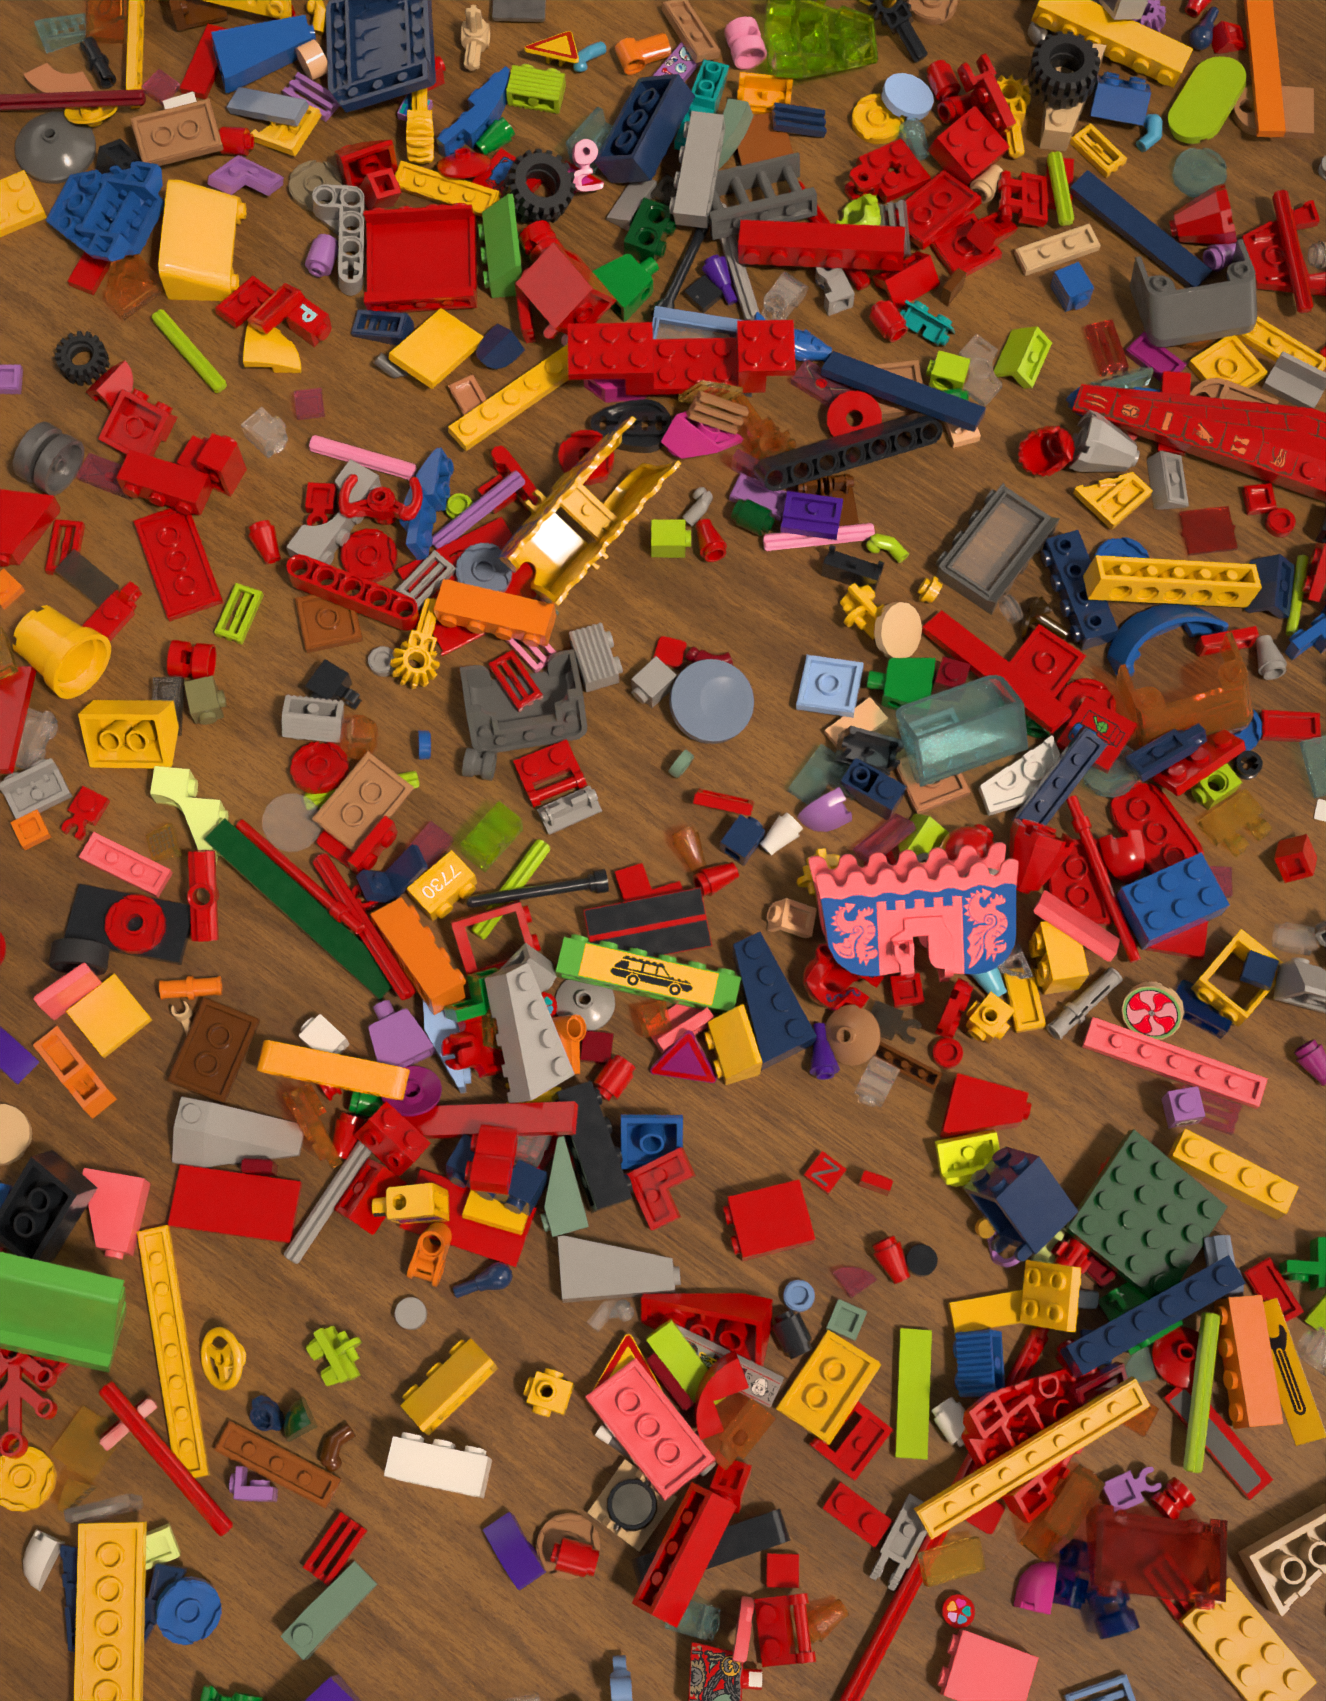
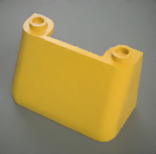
(199, 242)

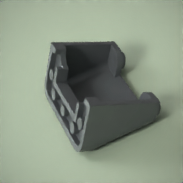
(499, 726)

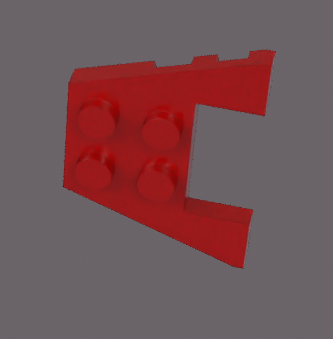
(1268, 255)

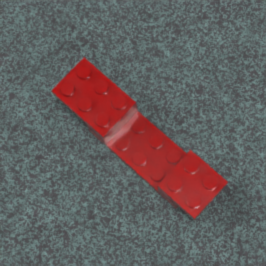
(676, 365)

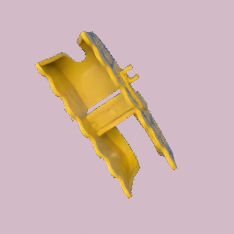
(553, 546)

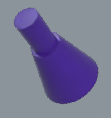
(717, 271)
(823, 1059)

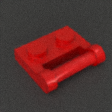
(546, 765)
(858, 1446)
(776, 1630)

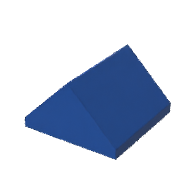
(649, 1138)

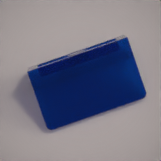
(1200, 1013)

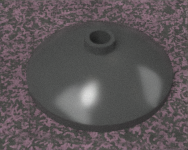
(58, 157)

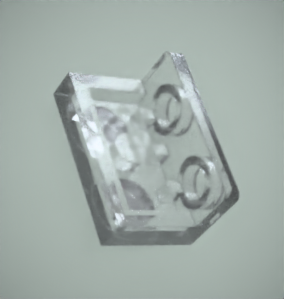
(37, 731)

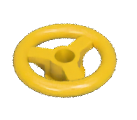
(226, 1359)

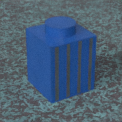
(1072, 287)

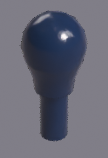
(1202, 34)
(494, 1277)

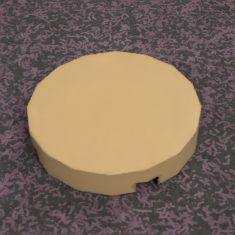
(898, 630)
(14, 1134)

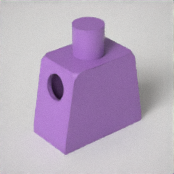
(398, 1037)

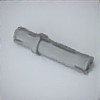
(1075, 1012)

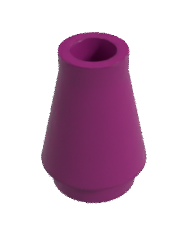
(1313, 1059)

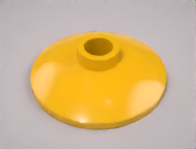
(90, 116)

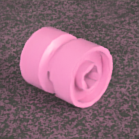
(745, 42)

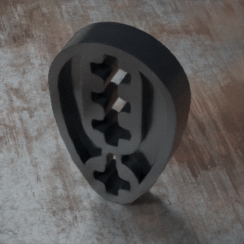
(643, 411)

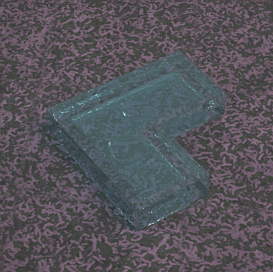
(817, 775)

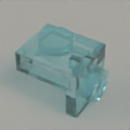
(699, 1621)

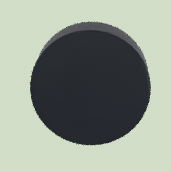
(921, 1260)

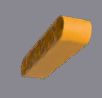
(333, 1070)

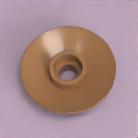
(863, 1034)

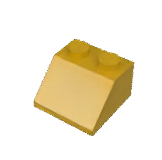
(734, 1046)

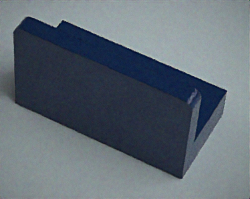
(1276, 582)

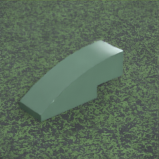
(737, 121)

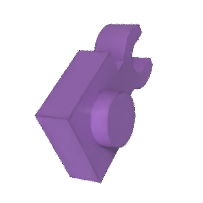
(1126, 1491)

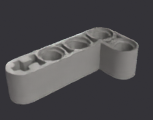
(348, 240)

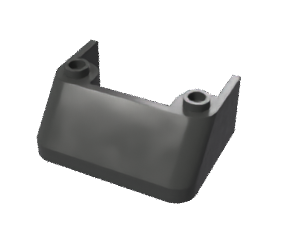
(1200, 311)

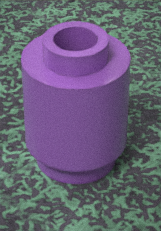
(322, 255)

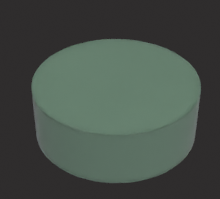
(681, 764)

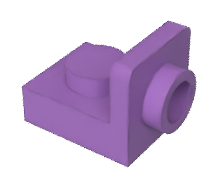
(257, 1491)

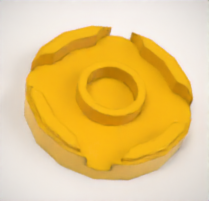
(874, 121)
(26, 1481)

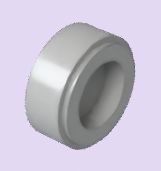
(379, 661)
(411, 1313)

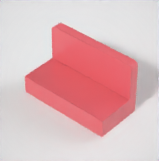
(682, 1019)

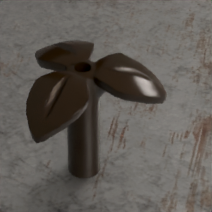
(1037, 613)

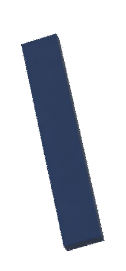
(1140, 230)
(903, 391)

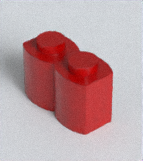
(493, 1159)

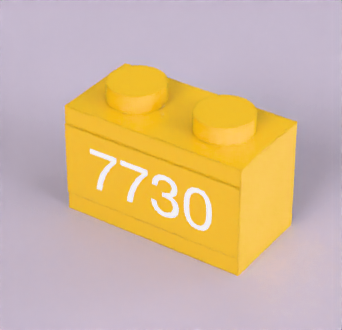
(442, 886)

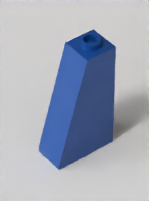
(258, 49)

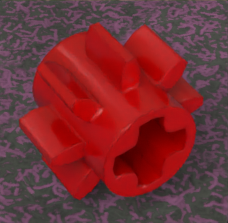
(1071, 1254)

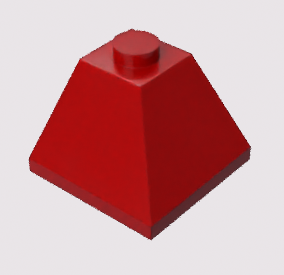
(364, 158)

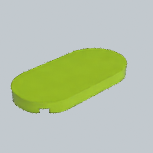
(1207, 99)

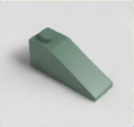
(563, 1198)
(328, 1611)

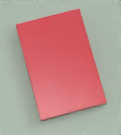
(1077, 926)

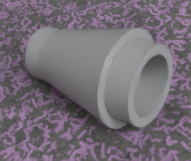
(1270, 660)

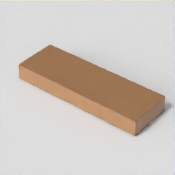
(690, 30)

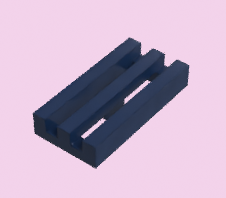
(798, 116)

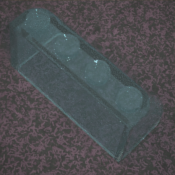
(962, 728)

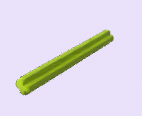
(1201, 1392)

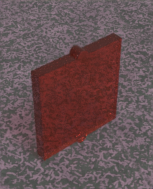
(1208, 530)

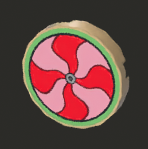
(1153, 1010)

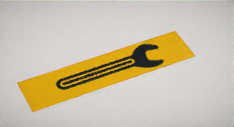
(1291, 1380)

